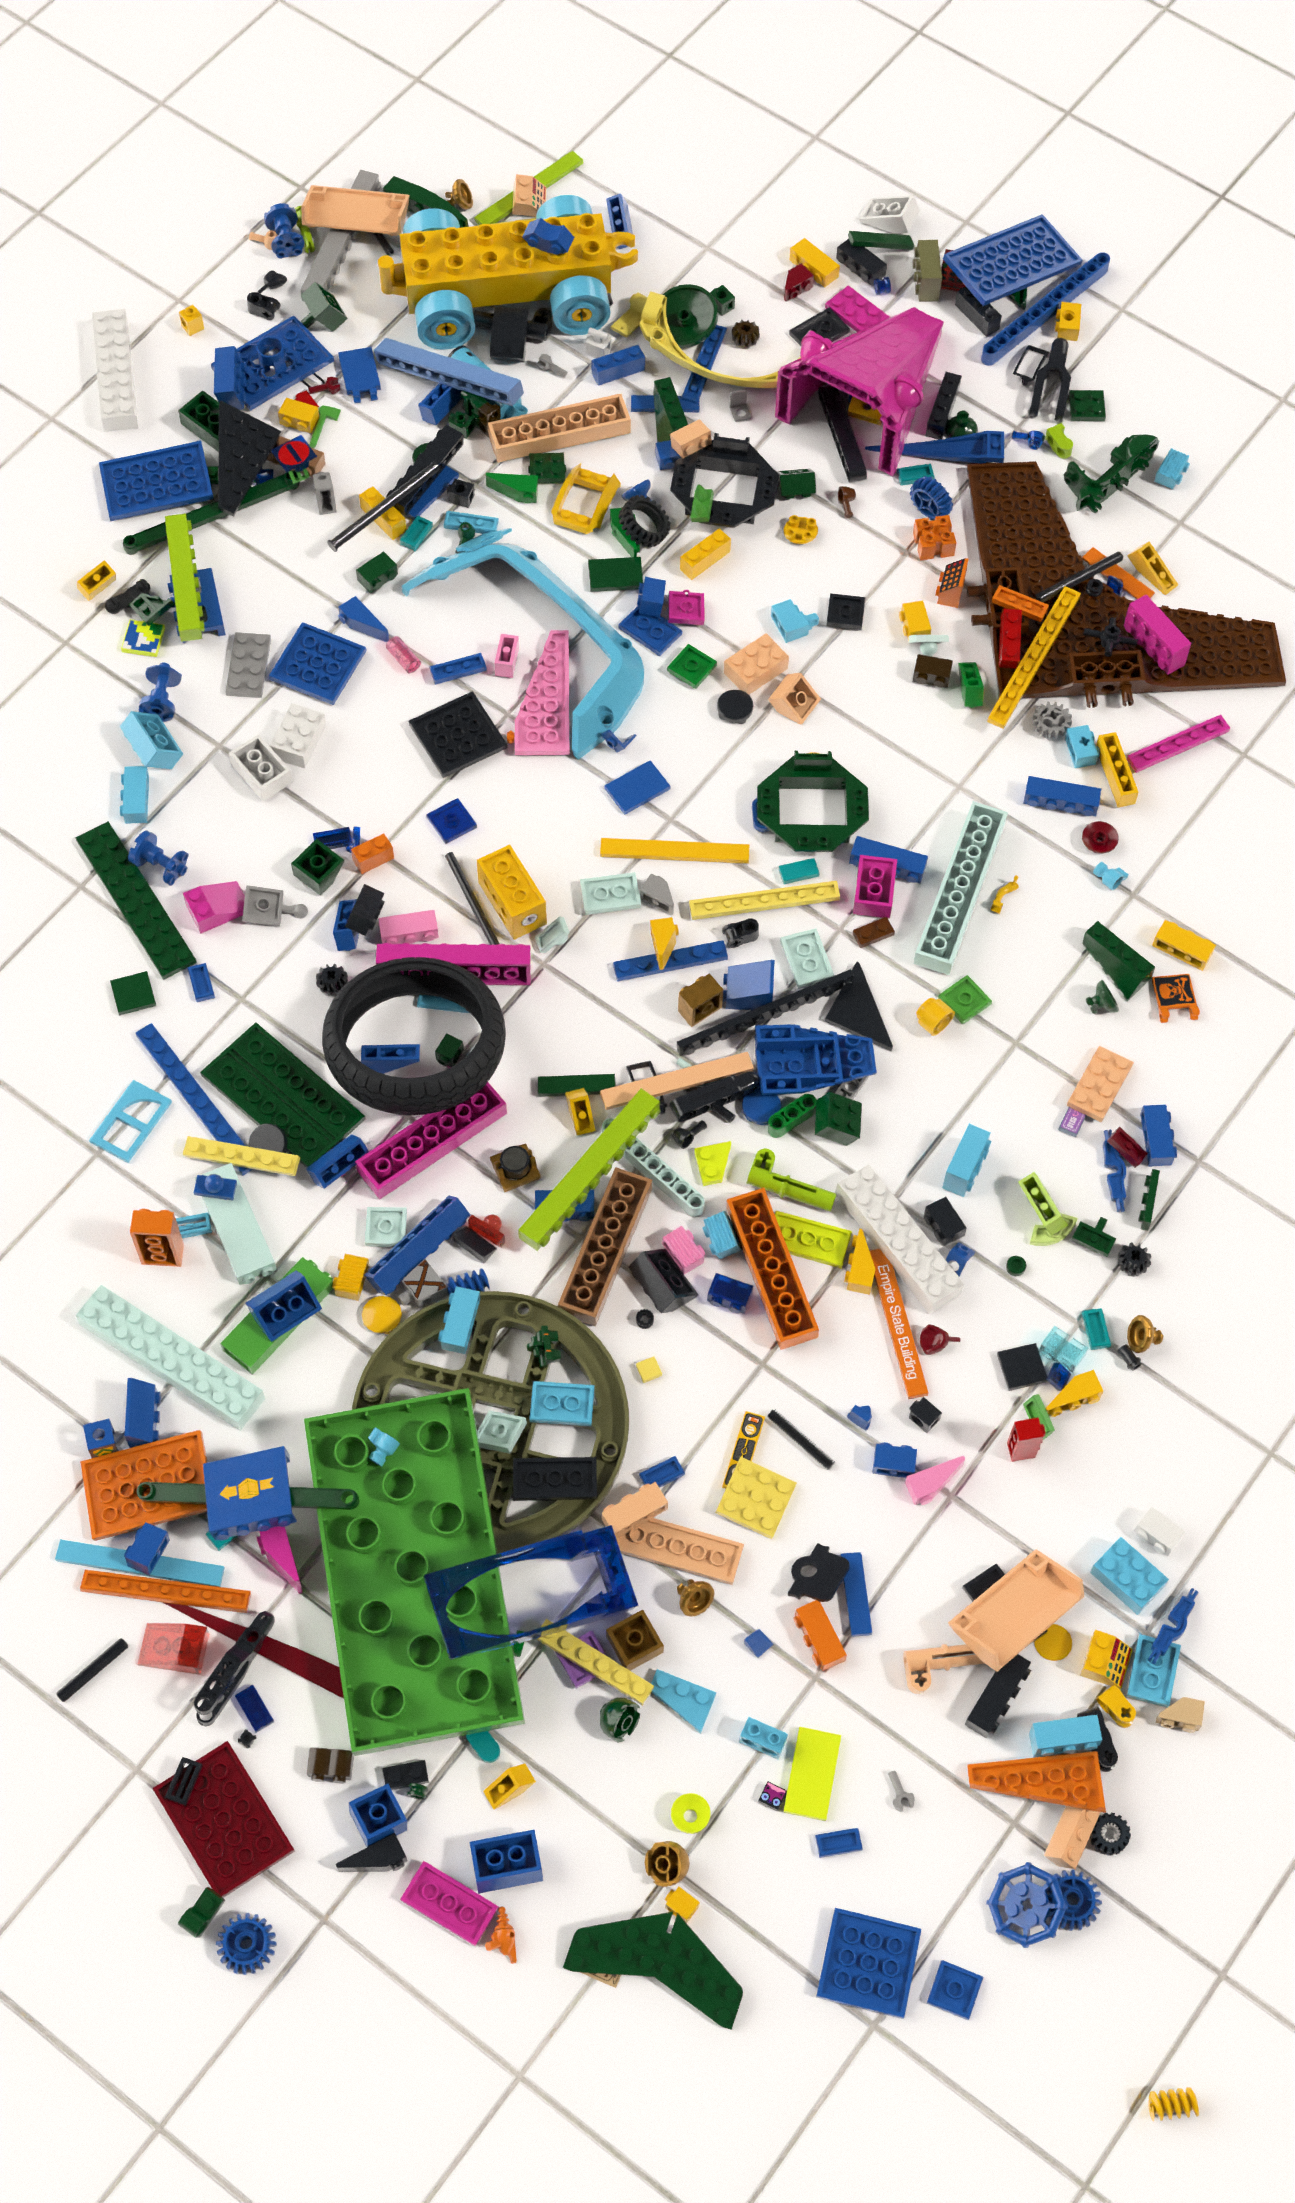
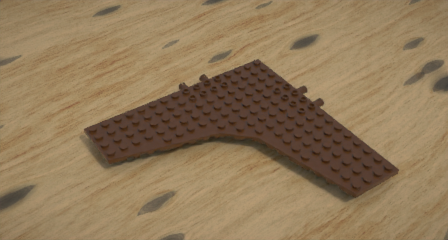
(1031, 549)

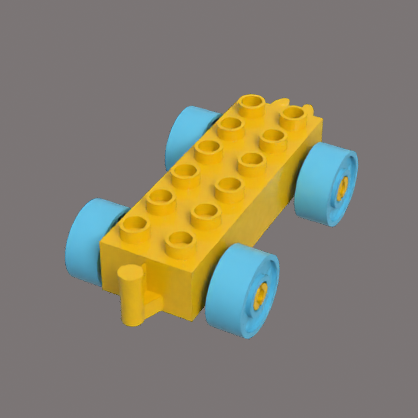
(462, 268)

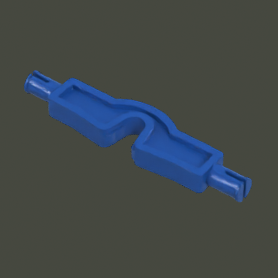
(1115, 1180)
(1168, 1634)

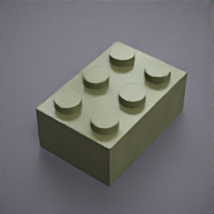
(928, 270)

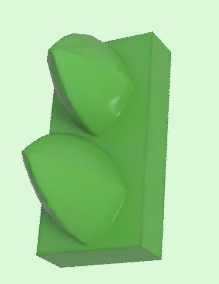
(701, 504)

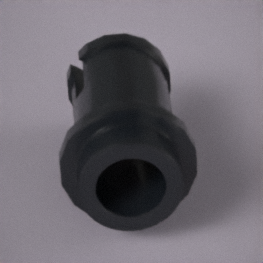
(1129, 1357)

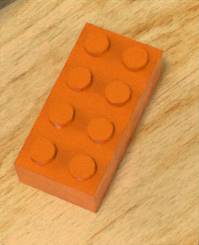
(157, 1237)

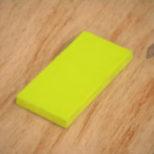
(814, 1239)
(812, 1773)

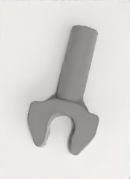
(545, 363)
(901, 1794)

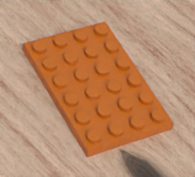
(114, 1479)

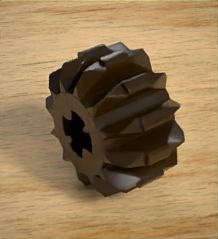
(745, 333)

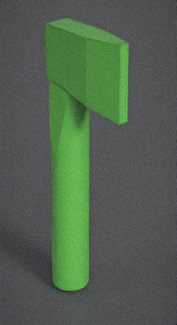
(325, 412)

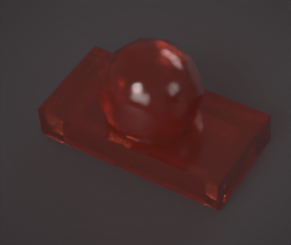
(488, 1228)

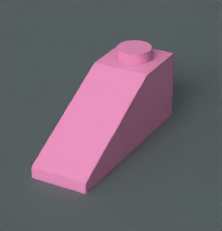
(928, 1483)

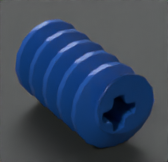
(474, 1282)

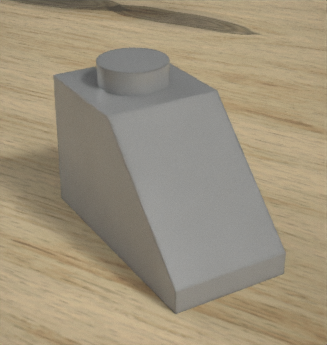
(657, 894)

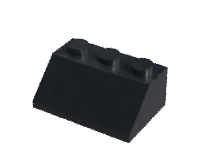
(662, 1280)

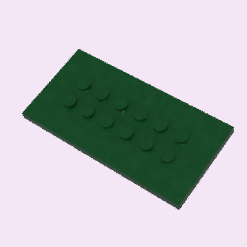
(282, 1091)

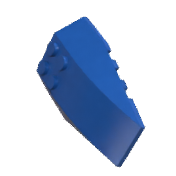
(808, 1059)

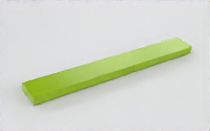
(547, 177)

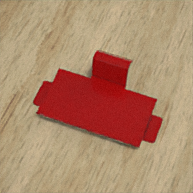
(306, 398)

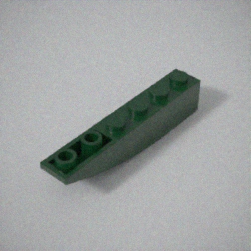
(422, 198)

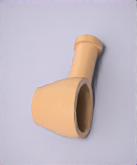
(267, 239)

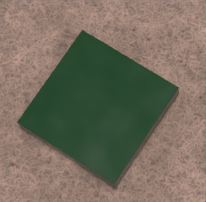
(133, 993)

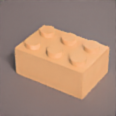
(756, 664)

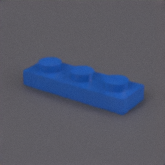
(458, 668)

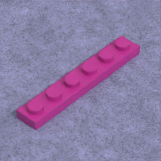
(1178, 743)

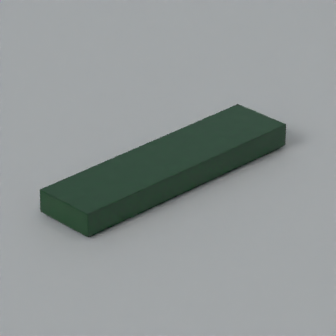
(881, 240)
(561, 1084)

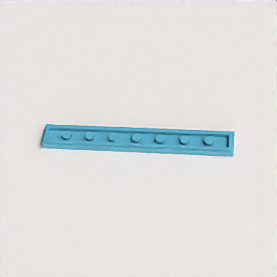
(114, 1560)

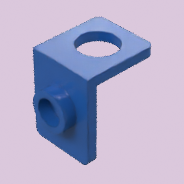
(614, 743)
(960, 1254)

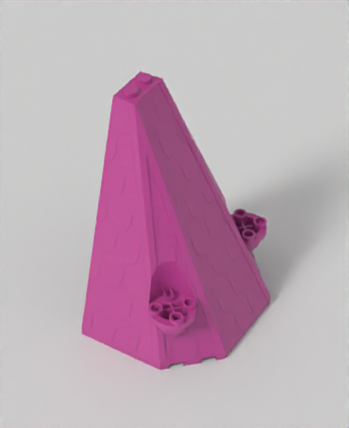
(877, 365)

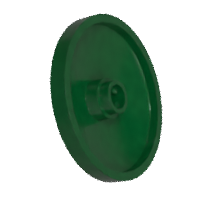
(690, 314)

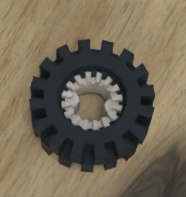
(1120, 1839)

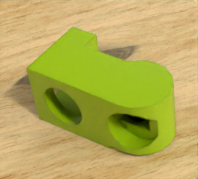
(1058, 441)

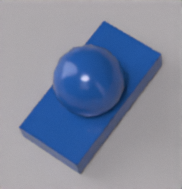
(215, 1187)

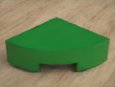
(518, 1648)

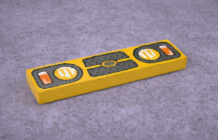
(746, 1442)

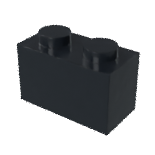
(944, 1221)

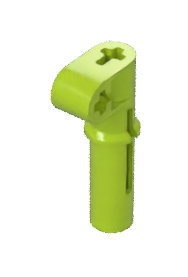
(785, 1185)

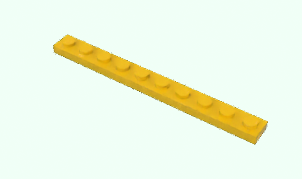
(1033, 657)

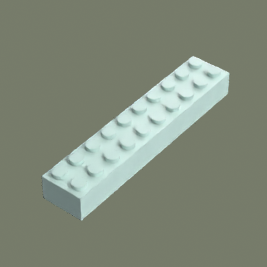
(960, 888)
(170, 1357)

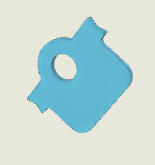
(482, 540)

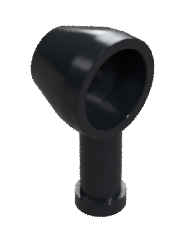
(685, 1137)

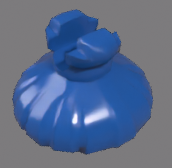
(639, 489)

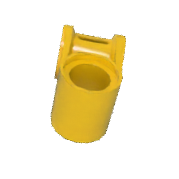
(1115, 1704)

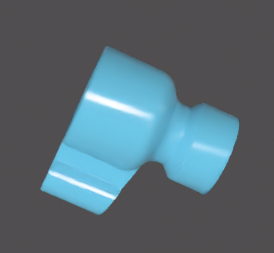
(1110, 877)
(384, 1445)

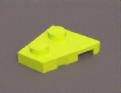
(712, 1162)

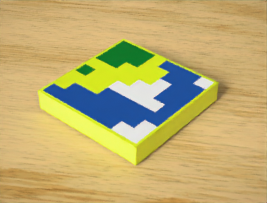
(143, 639)

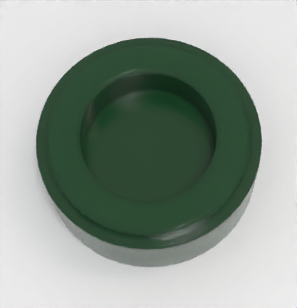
(1016, 1265)

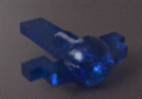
(356, 839)

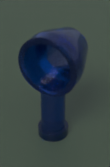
(1034, 438)

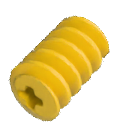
(1172, 2103)

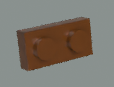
(873, 932)

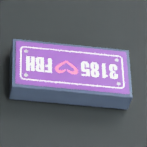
(1072, 1122)

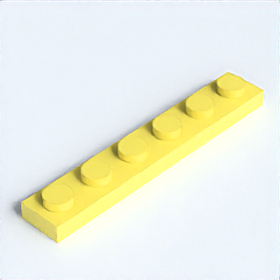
(241, 1156)
(598, 1664)

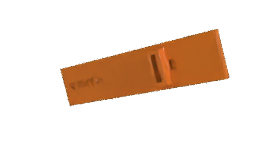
(1130, 583)

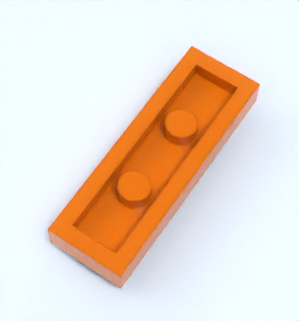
(1013, 600)

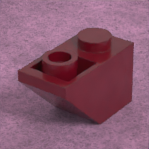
(798, 281)

